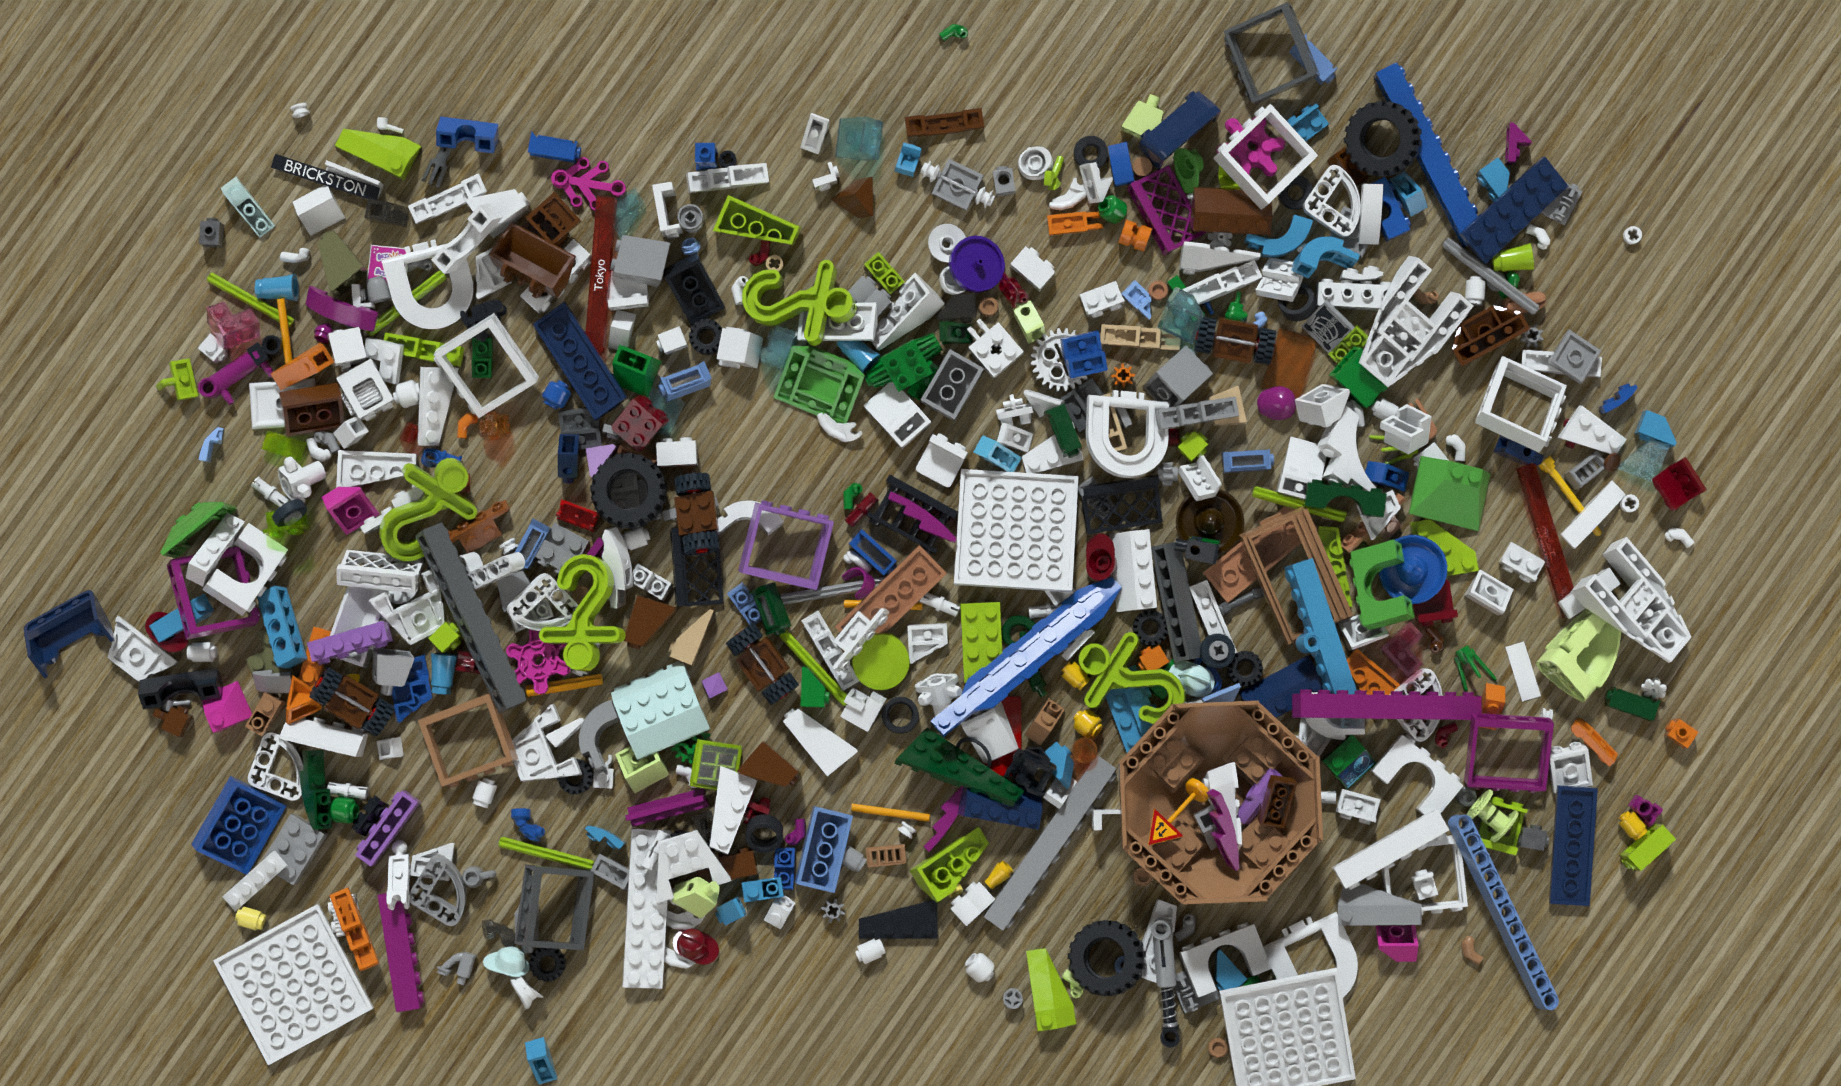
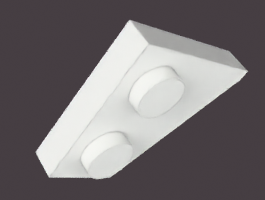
(1375, 524)
(925, 639)
(1312, 739)
(420, 861)

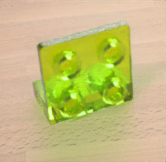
(278, 532)

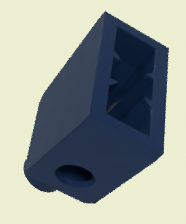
(1517, 452)
(568, 457)

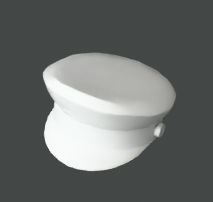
(1035, 162)
(524, 991)

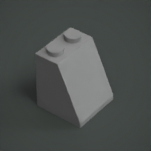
(640, 260)
(1178, 378)

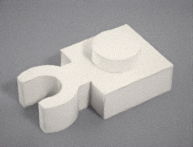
(604, 778)

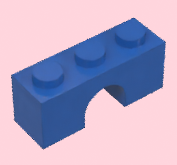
(452, 131)
(1396, 223)

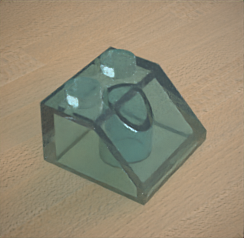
(859, 138)
(1181, 316)
(778, 347)

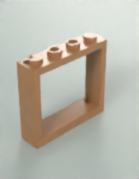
(501, 729)

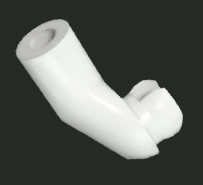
(737, 289)
(1458, 445)
(317, 452)
(1679, 534)
(685, 771)

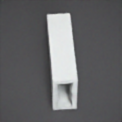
(822, 744)

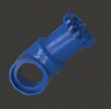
(438, 455)

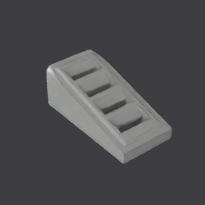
(1576, 478)

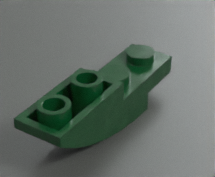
(314, 795)

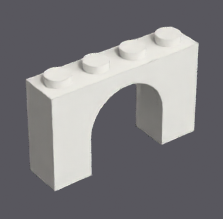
(241, 595)
(1404, 751)
(1244, 939)

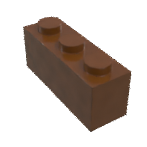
(736, 865)

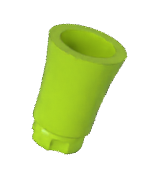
(1514, 259)

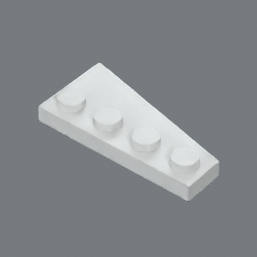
(433, 404)
(364, 467)
(1161, 909)

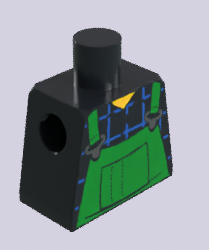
(1208, 549)

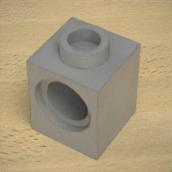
(1002, 190)

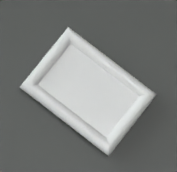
(266, 404)

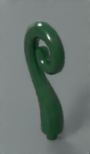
(1037, 681)

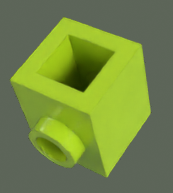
(1192, 445)

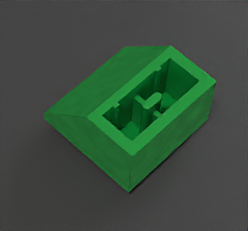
(635, 370)

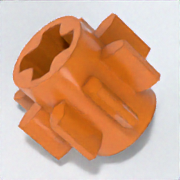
(1126, 372)

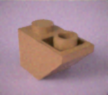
(265, 713)
(1044, 721)

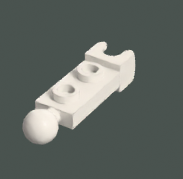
(398, 876)

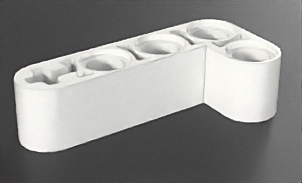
(485, 575)

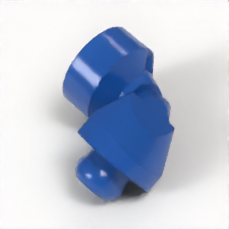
(531, 832)

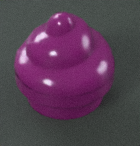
(321, 332)

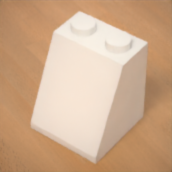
(508, 203)

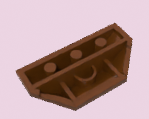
(1487, 332)

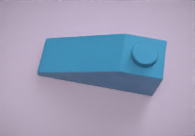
(171, 623)

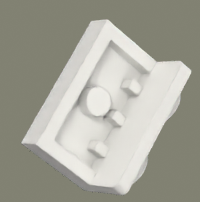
(1200, 479)
(1358, 806)

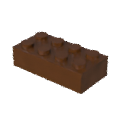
(1277, 801)

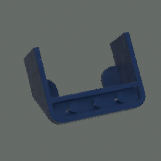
(1178, 128)
(63, 626)

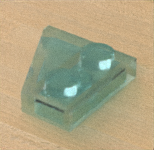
(627, 210)
(1645, 460)

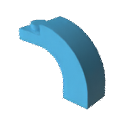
(1286, 244)
(1323, 249)

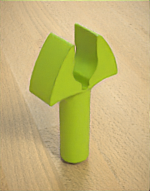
(1051, 177)

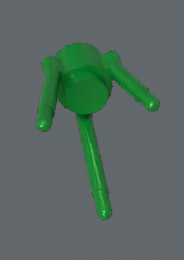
(1466, 656)

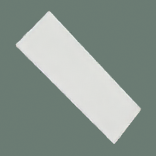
(1523, 671)

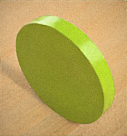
(881, 662)

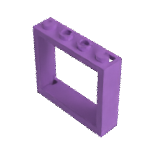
(824, 537)

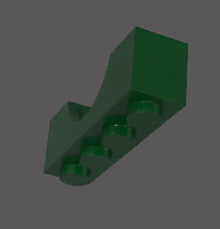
(1370, 502)

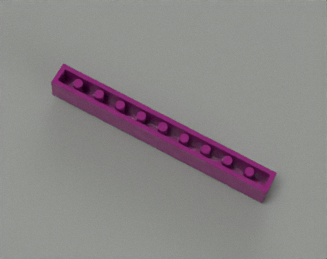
(1385, 706)

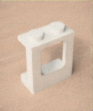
(660, 192)
(356, 376)

